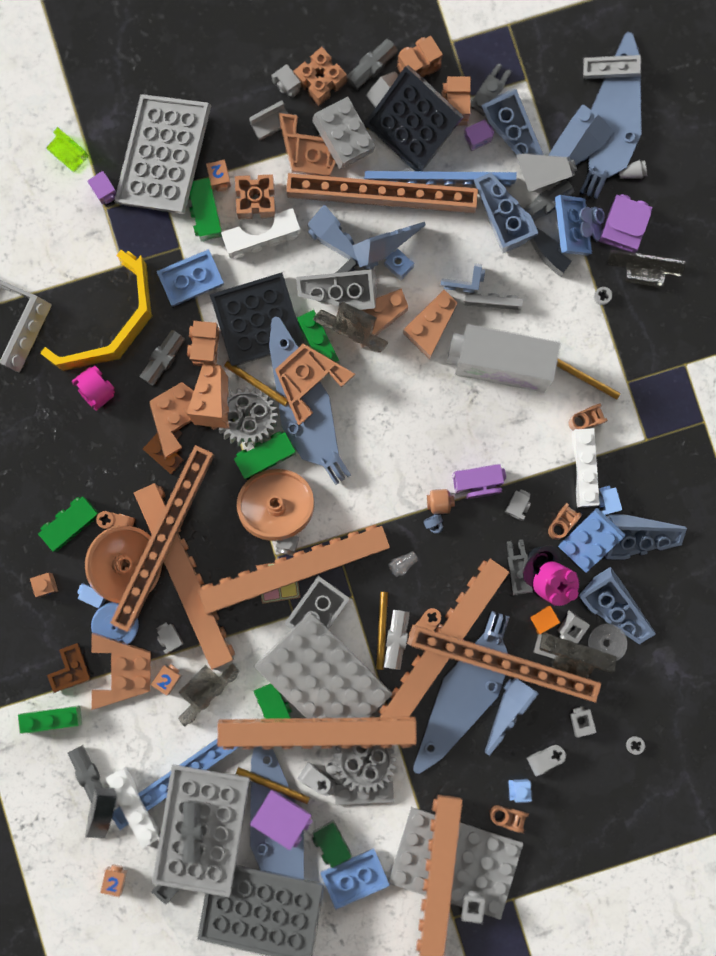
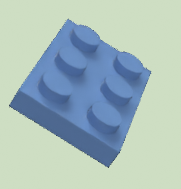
(569, 225)
(190, 278)
(591, 540)
(355, 878)

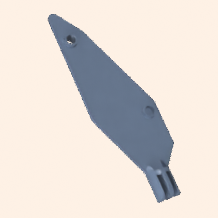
(620, 108)
(316, 436)
(462, 698)
(267, 852)

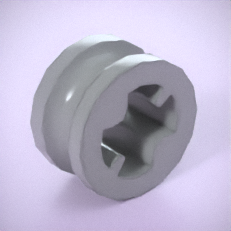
(608, 293)
(634, 751)

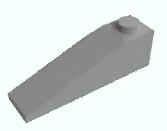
(353, 288)

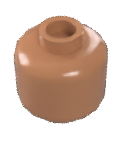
(440, 501)

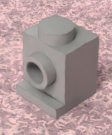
(286, 81)
(518, 504)
(287, 546)
(577, 631)
(169, 637)
(588, 725)
(473, 914)

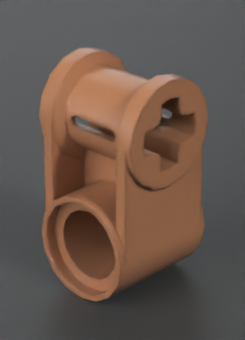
(591, 417)
(116, 520)
(566, 520)
(423, 622)
(512, 819)

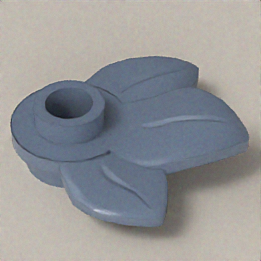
(591, 222)

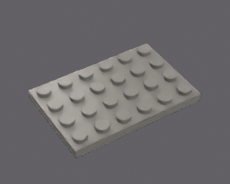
(162, 153)
(322, 674)
(222, 815)
(482, 862)

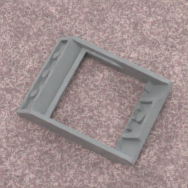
(26, 329)

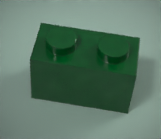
(332, 844)

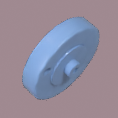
(101, 624)

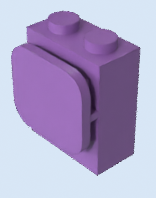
(626, 223)
(479, 481)
(282, 820)

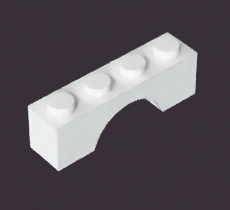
(239, 242)
(586, 464)
(133, 808)

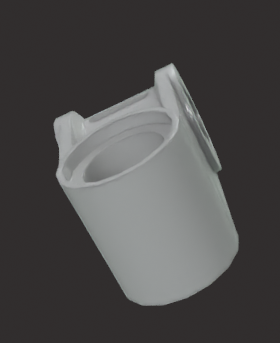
(542, 760)
(315, 778)

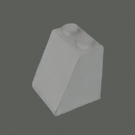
(545, 169)

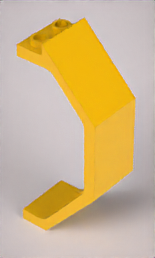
(128, 332)

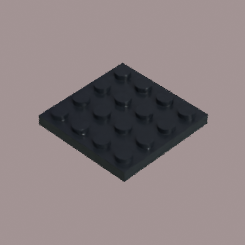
(413, 119)
(247, 315)

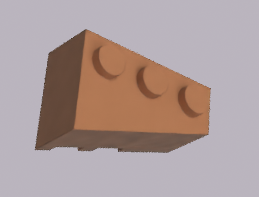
(387, 310)
(430, 324)
(209, 398)

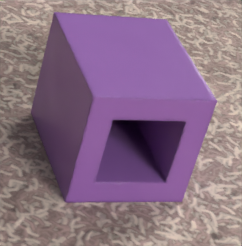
(478, 134)
(102, 188)

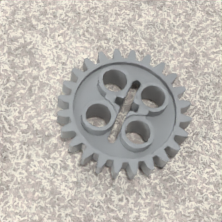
(261, 423)
(380, 769)

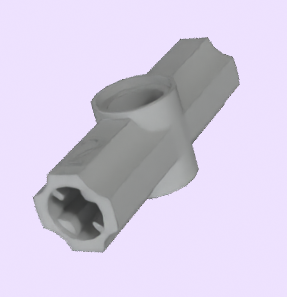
(396, 639)

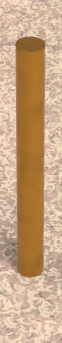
(588, 379)
(256, 383)
(382, 630)
(273, 785)

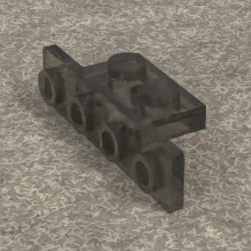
(645, 268)
(354, 325)
(576, 657)
(203, 689)

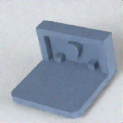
(478, 276)

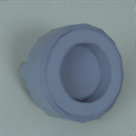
(433, 521)

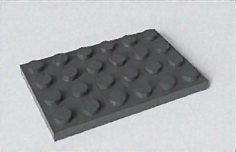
(264, 914)

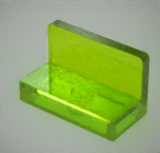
(67, 150)

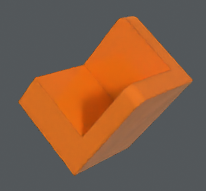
(545, 619)

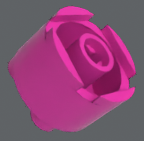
(93, 387)
(556, 584)

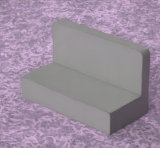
(268, 120)

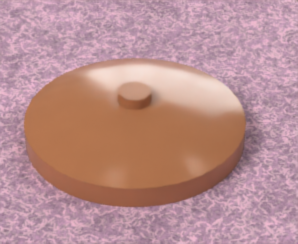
(275, 504)
(114, 559)

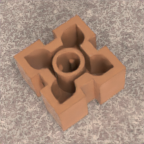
(423, 58)
(320, 87)
(457, 93)
(247, 189)
(204, 343)

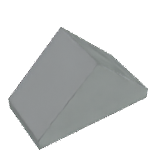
(381, 87)

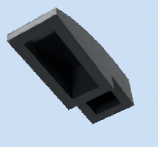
(547, 250)
(101, 812)

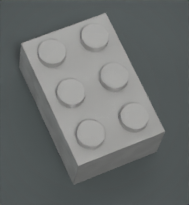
(343, 133)
(322, 601)

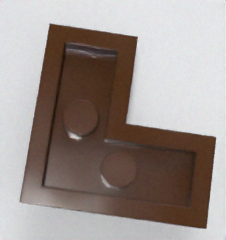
(155, 450)
(74, 671)

